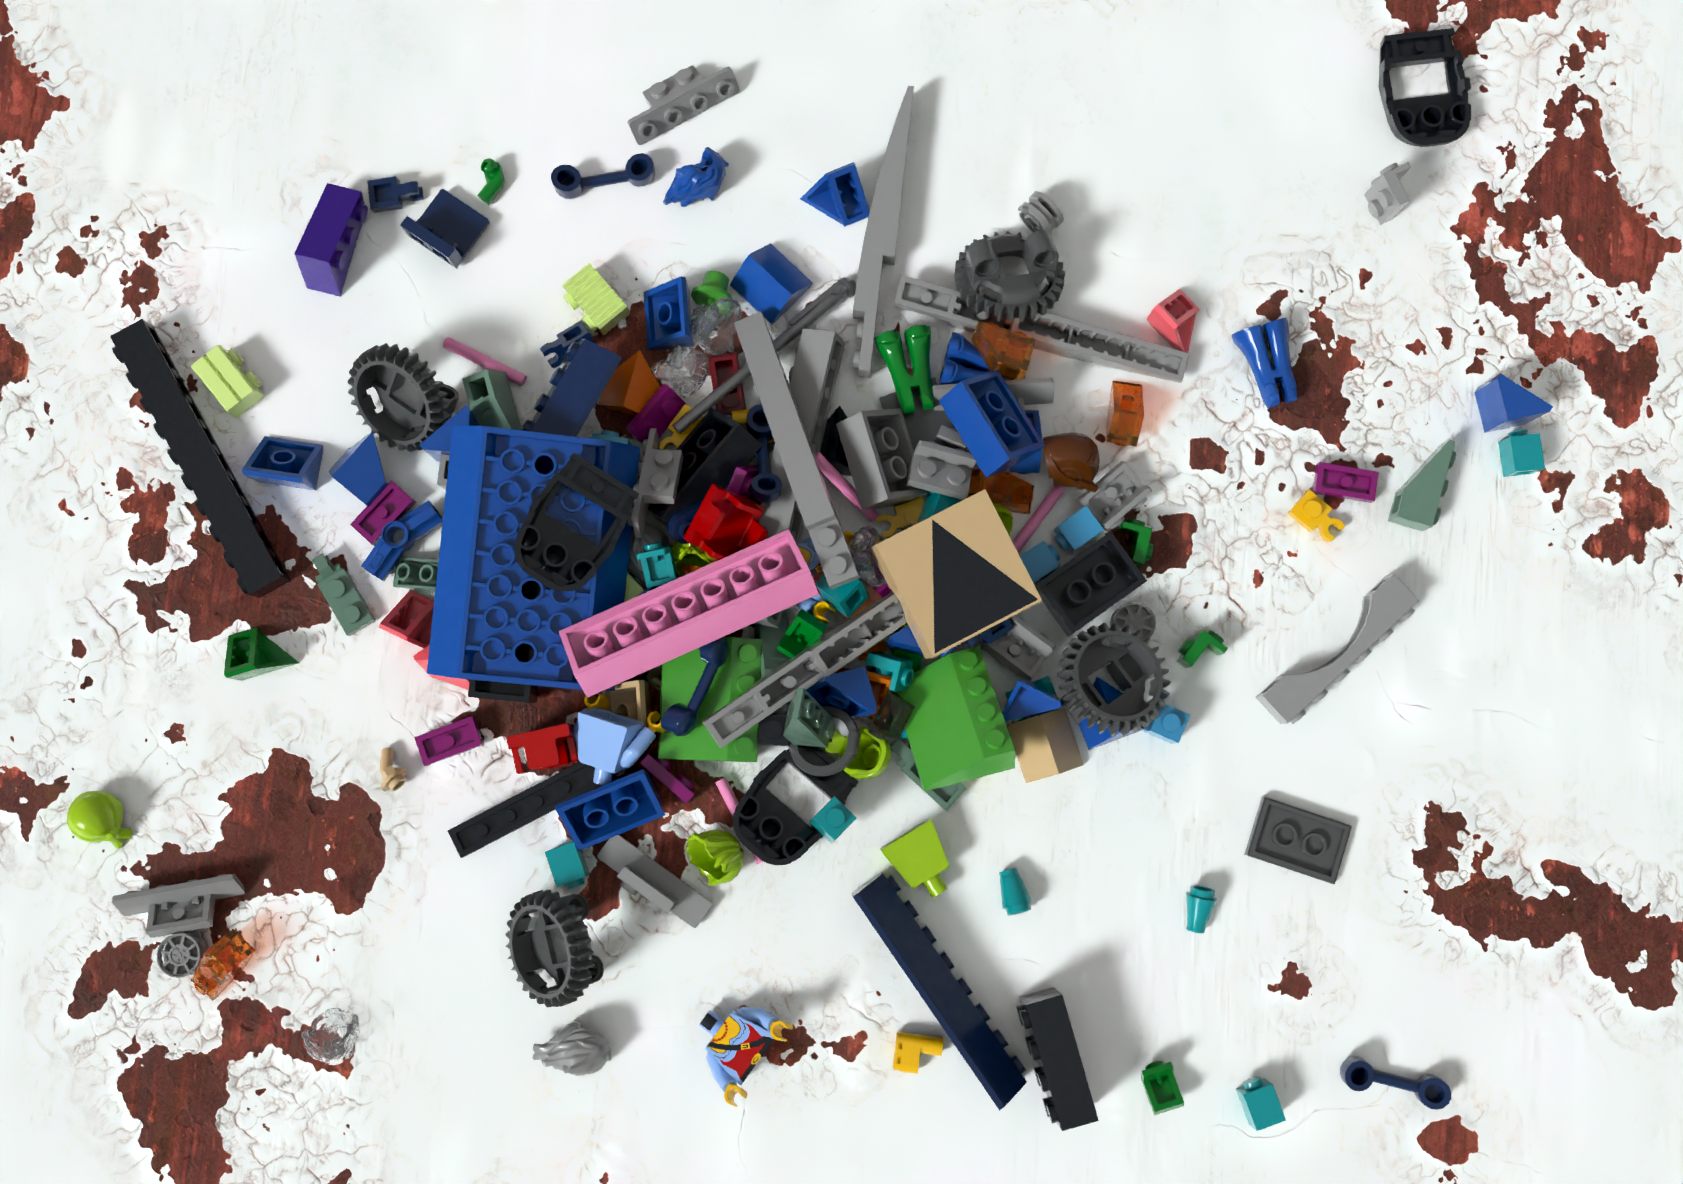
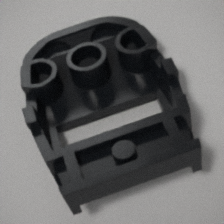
(1425, 119)
(554, 551)
(772, 828)

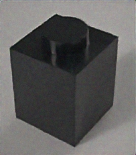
(771, 731)

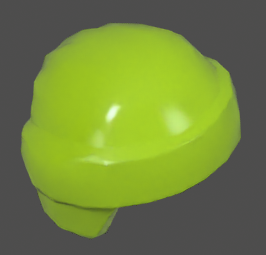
(872, 755)
(97, 818)

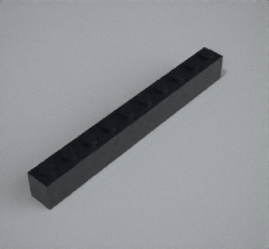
(200, 459)

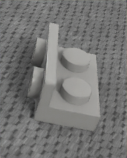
(941, 469)

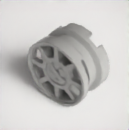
(1040, 213)
(1137, 616)
(181, 953)

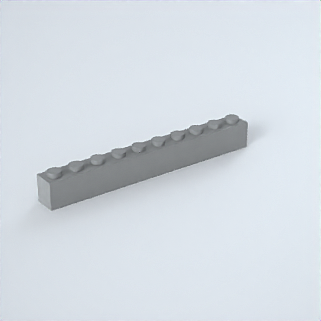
(813, 387)

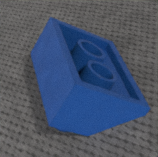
(991, 422)
(611, 809)

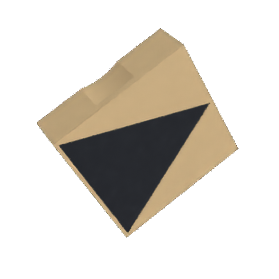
(955, 574)

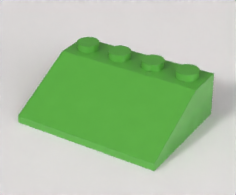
(731, 680)
(956, 722)

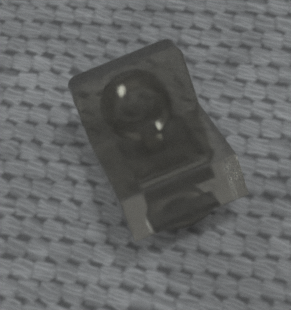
(890, 717)

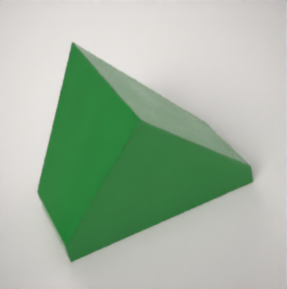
(253, 654)

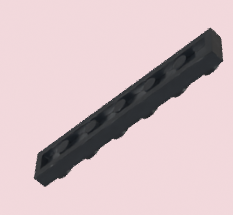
(523, 808)

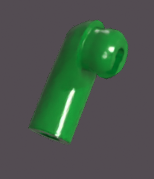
(494, 179)

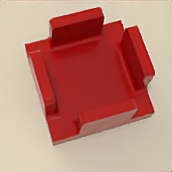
(726, 523)
(543, 748)

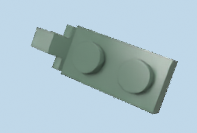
(342, 595)
(943, 796)

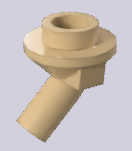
(391, 777)

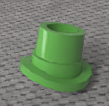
(712, 288)

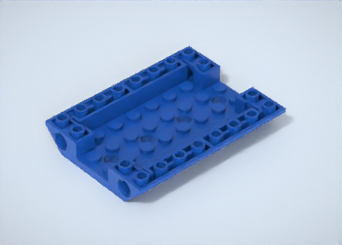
(479, 582)

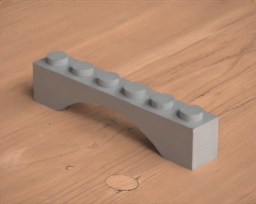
(1380, 610)

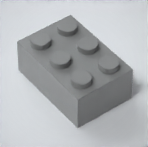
(879, 457)

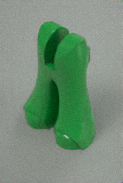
(918, 347)

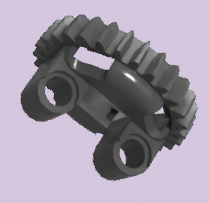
(1019, 293)
(386, 371)
(1127, 668)
(535, 950)

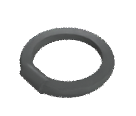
(850, 753)

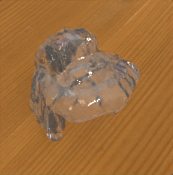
(715, 325)
(685, 370)
(864, 560)
(322, 1040)

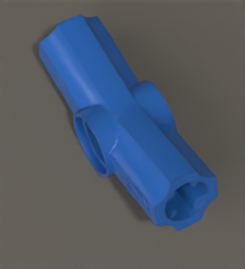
(415, 526)

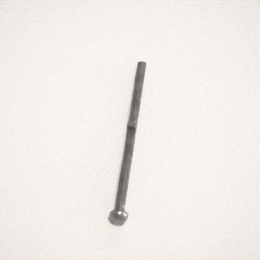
(843, 287)

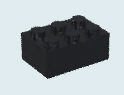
(1089, 584)

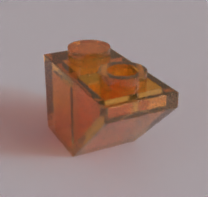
(1003, 349)
(1004, 490)
(222, 964)

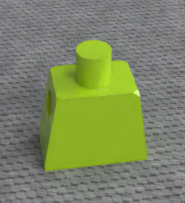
(919, 857)

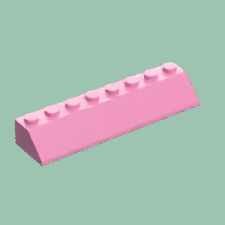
(687, 613)

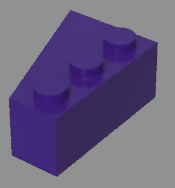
(331, 239)

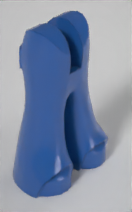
(1252, 345)
(958, 360)

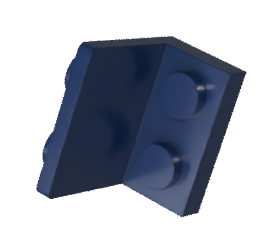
(447, 228)

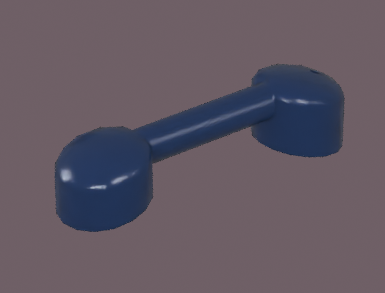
(570, 184)
(765, 486)
(684, 719)
(1428, 1088)

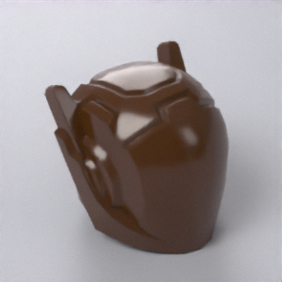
(1072, 460)

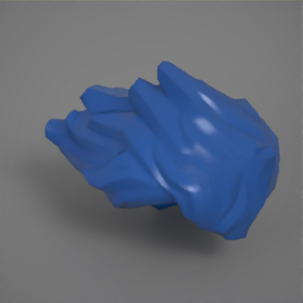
(697, 180)

